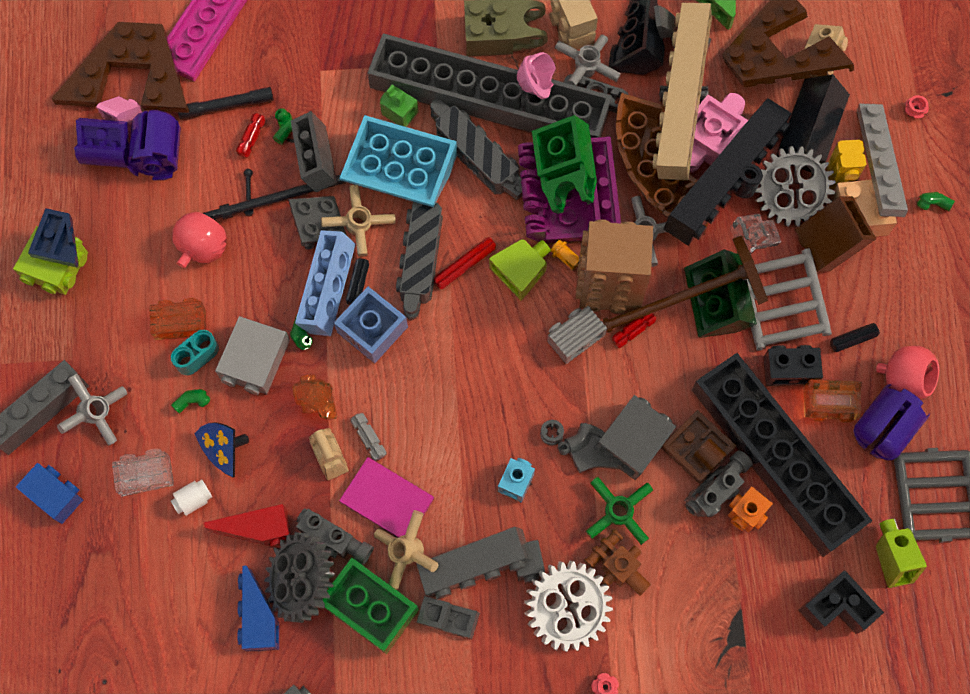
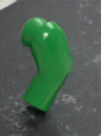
(936, 198)

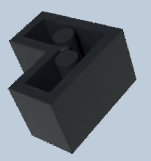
(843, 599)

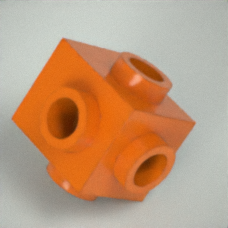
(749, 510)

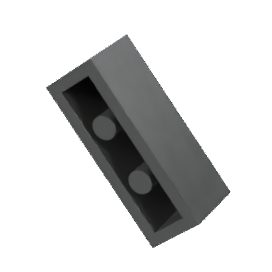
(313, 151)

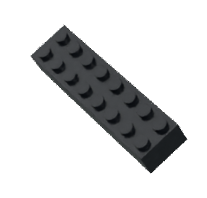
(781, 455)

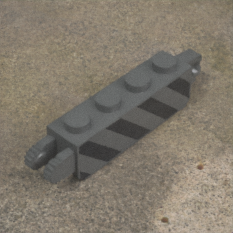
(477, 150)
(420, 257)

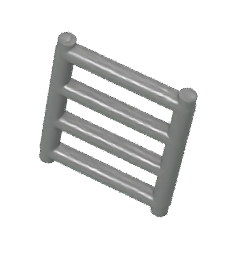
(815, 304)

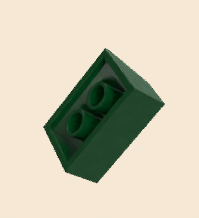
(724, 308)

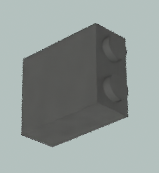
(635, 437)

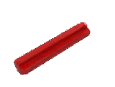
(464, 263)

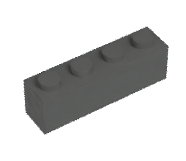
(37, 407)
(476, 561)

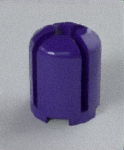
(154, 144)
(902, 430)

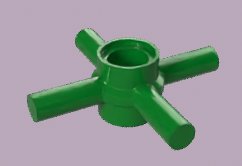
(627, 503)

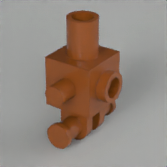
(620, 566)

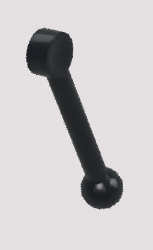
(248, 174)

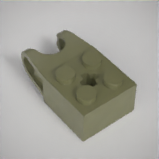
(501, 26)

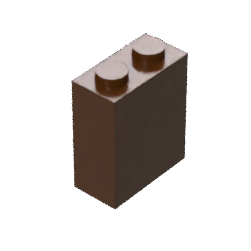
(835, 233)

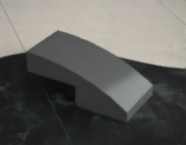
(665, 22)
(448, 617)

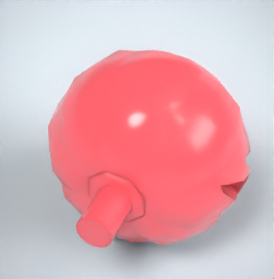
(198, 239)
(911, 371)

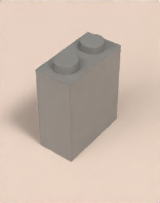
(252, 356)

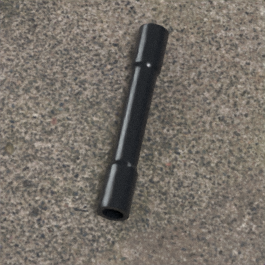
(252, 97)

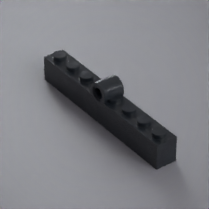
(730, 172)

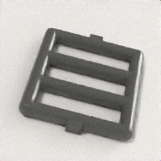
(909, 509)

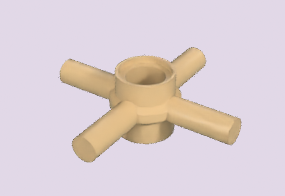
(355, 228)
(405, 549)

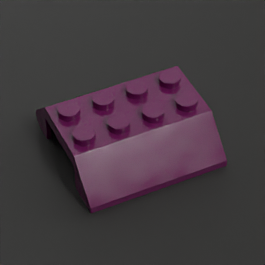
(577, 213)

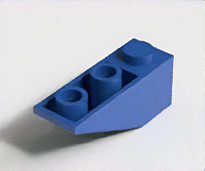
(259, 622)

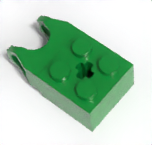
(565, 161)

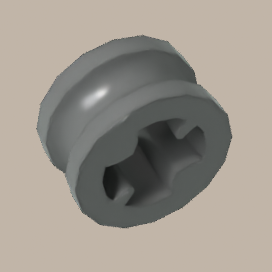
(552, 441)

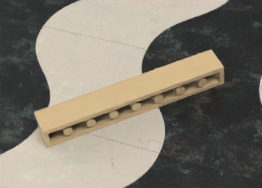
(684, 91)

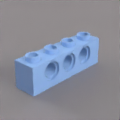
(325, 283)

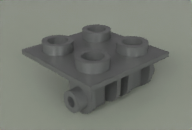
(307, 217)

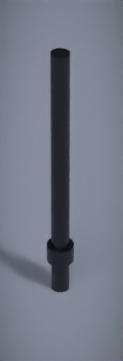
(226, 211)

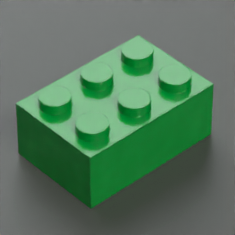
(369, 605)

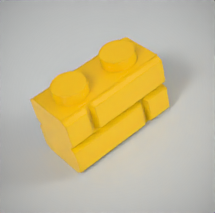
(846, 162)

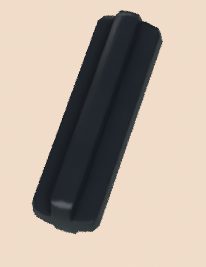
(357, 280)
(854, 337)

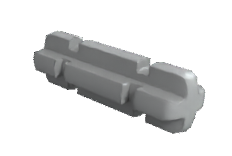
(368, 436)

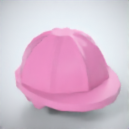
(536, 74)

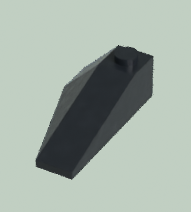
(639, 43)

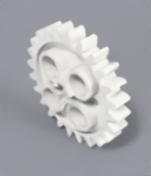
(547, 617)

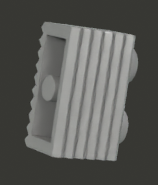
(576, 334)

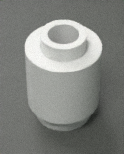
(191, 497)

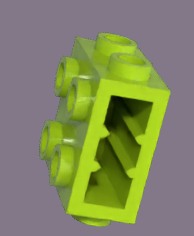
(48, 274)

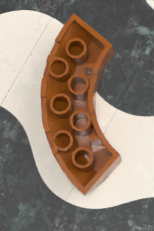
(636, 138)

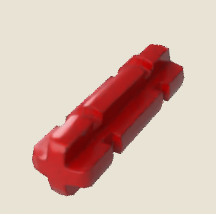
(250, 135)
(632, 330)

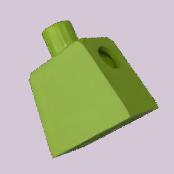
(520, 266)
(899, 555)

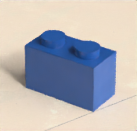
(50, 493)

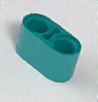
(197, 355)

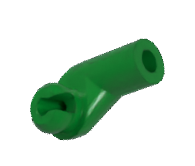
(284, 121)
(300, 337)
(191, 396)

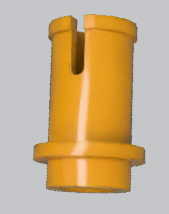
(565, 254)

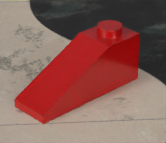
(259, 526)

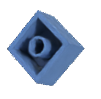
(371, 324)

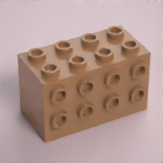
(614, 266)

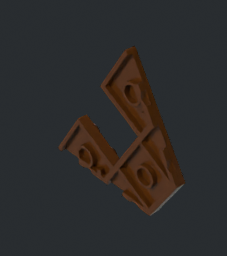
(128, 47)
(758, 61)

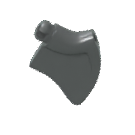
(581, 449)

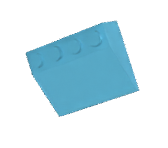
(399, 161)

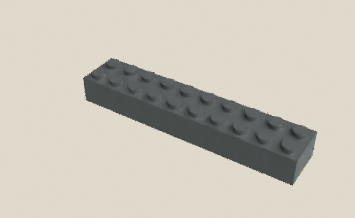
(480, 87)

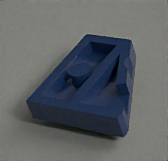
(55, 239)

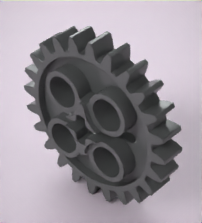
(299, 577)

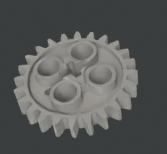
(817, 184)

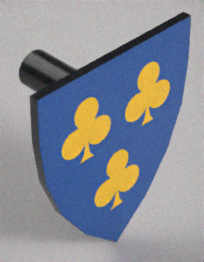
(219, 445)

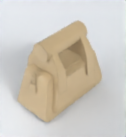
(328, 453)

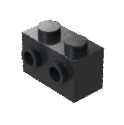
(792, 365)

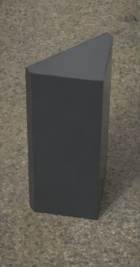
(816, 117)

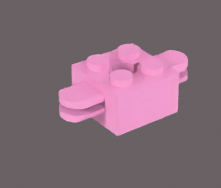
(716, 127)

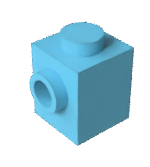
(516, 479)

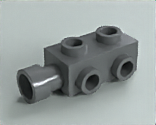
(723, 488)
(329, 533)

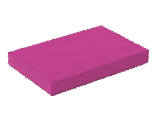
(385, 498)

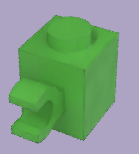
(398, 106)

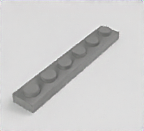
(882, 160)

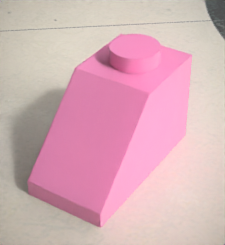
(119, 110)

